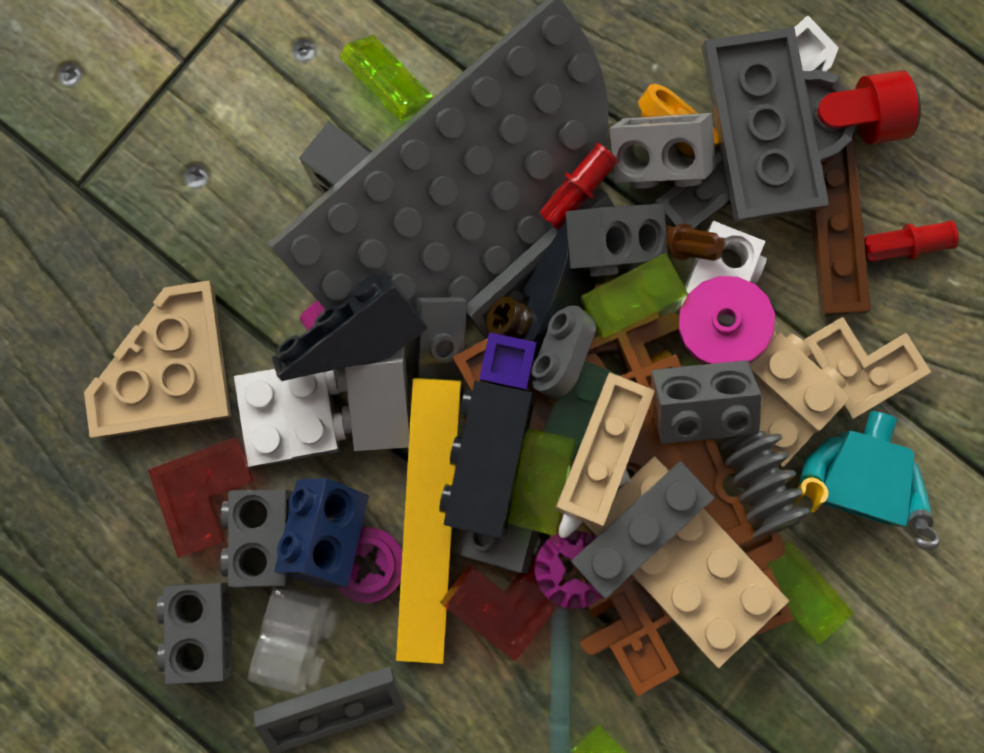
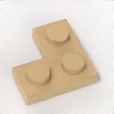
(870, 376)

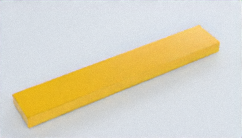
(425, 538)

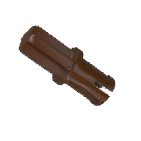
(687, 242)

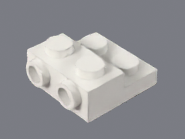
(288, 417)

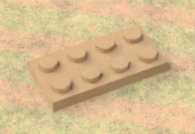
(702, 577)

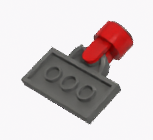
(786, 121)

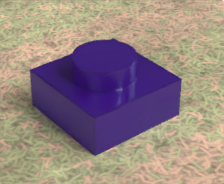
(507, 361)

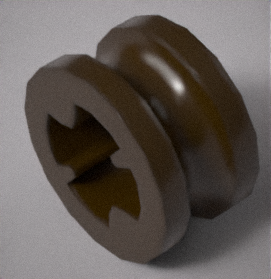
(509, 318)

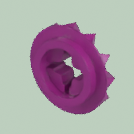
(389, 558)
(550, 571)

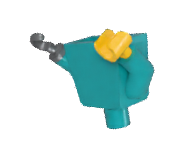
(870, 479)

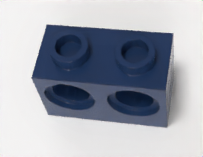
(321, 532)

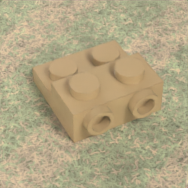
(795, 393)

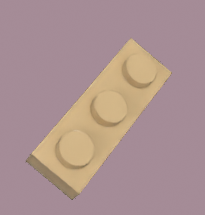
(605, 450)

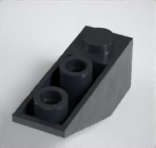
(359, 331)

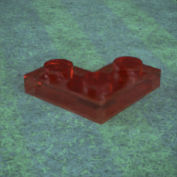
(186, 491)
(502, 617)

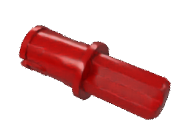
(579, 185)
(911, 241)

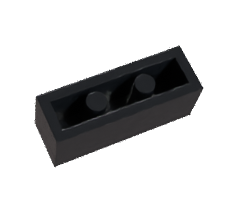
(487, 458)

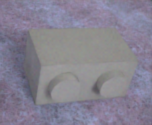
(377, 403)

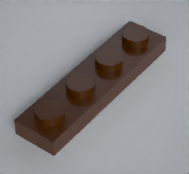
(840, 239)

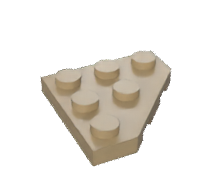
(164, 369)

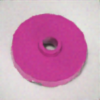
(730, 296)

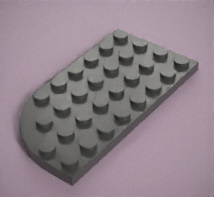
(463, 177)

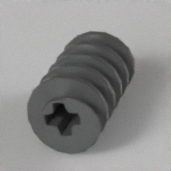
(766, 482)

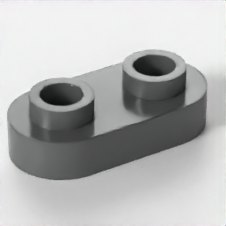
(563, 352)

